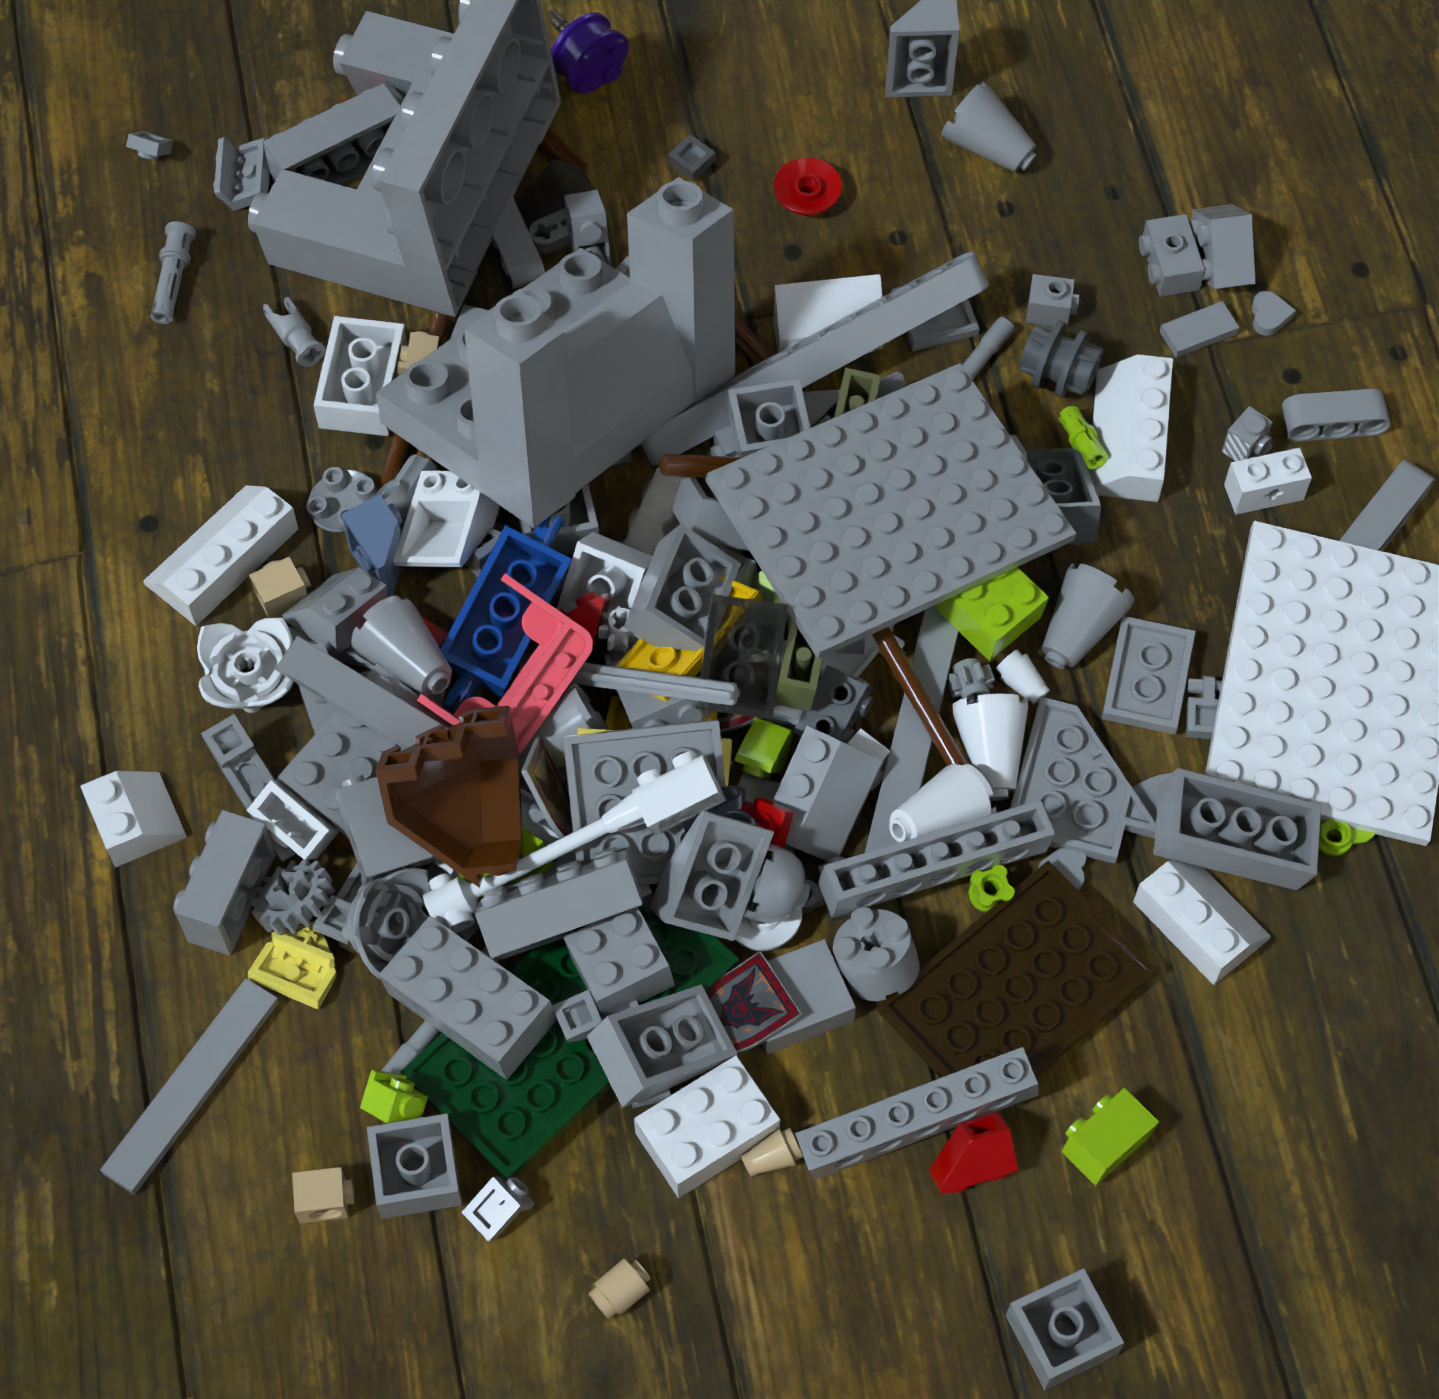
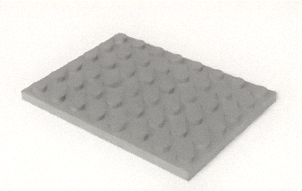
(889, 509)

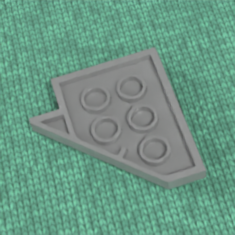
(1078, 784)

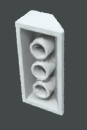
(1132, 426)
(223, 552)

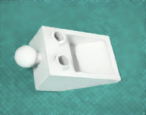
(444, 522)

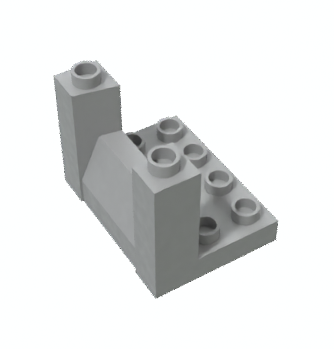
(444, 169)
(579, 360)

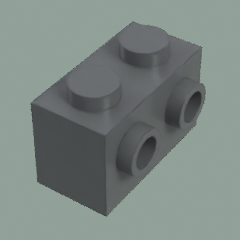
(836, 705)

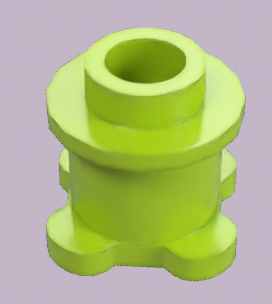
(992, 880)

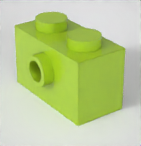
(1109, 1135)

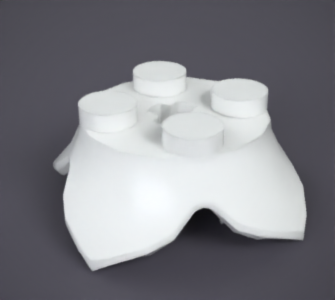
(228, 650)

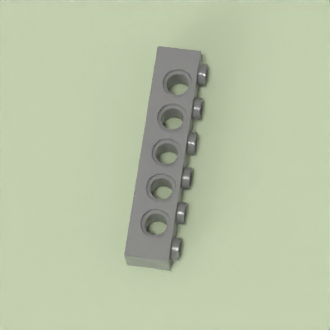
(935, 858)
(917, 1113)

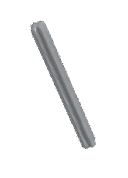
(657, 683)

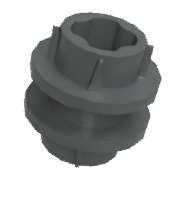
(1060, 359)

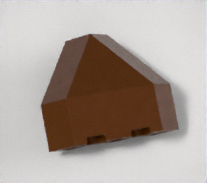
(459, 793)

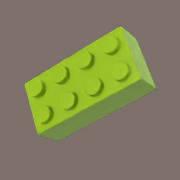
(995, 611)

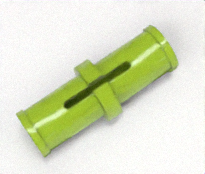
(1083, 437)

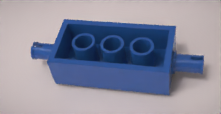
(488, 632)

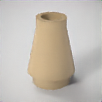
(773, 1153)

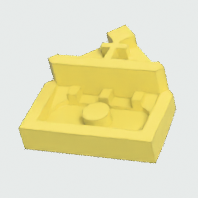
(296, 966)

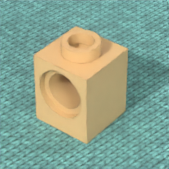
(322, 1195)

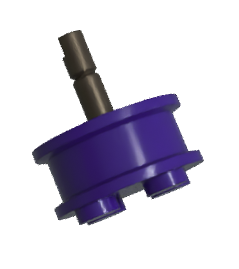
(587, 51)

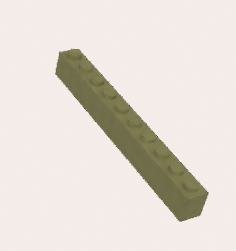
(799, 664)

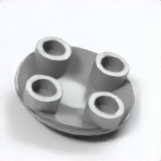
(336, 494)

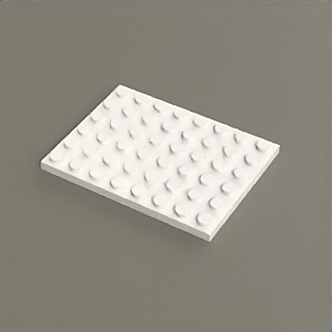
(1334, 682)

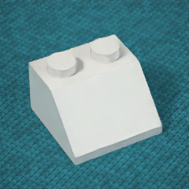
(132, 814)

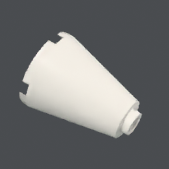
(993, 738)
(947, 800)

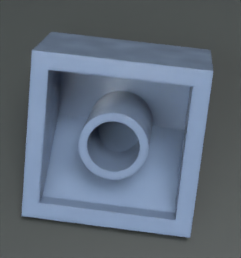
(373, 538)

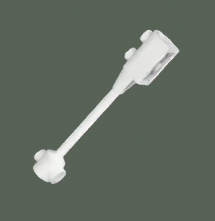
(658, 802)

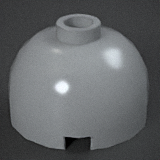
(778, 887)

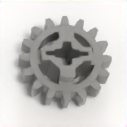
(292, 896)

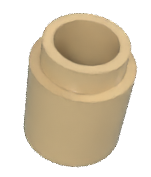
(620, 1288)

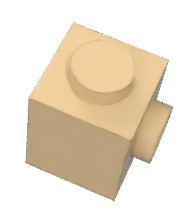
(279, 586)

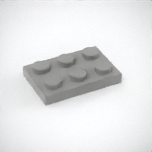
(1148, 675)

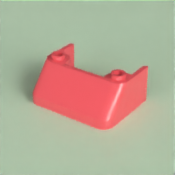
(543, 678)

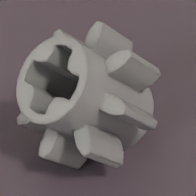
(970, 680)

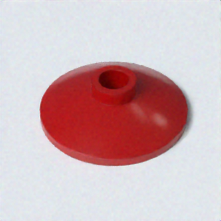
(807, 176)

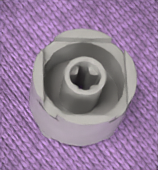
(876, 954)

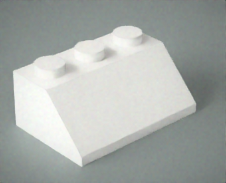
(814, 305)
(1199, 918)

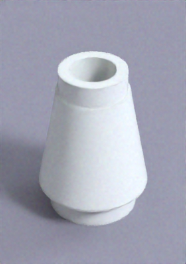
(1022, 676)

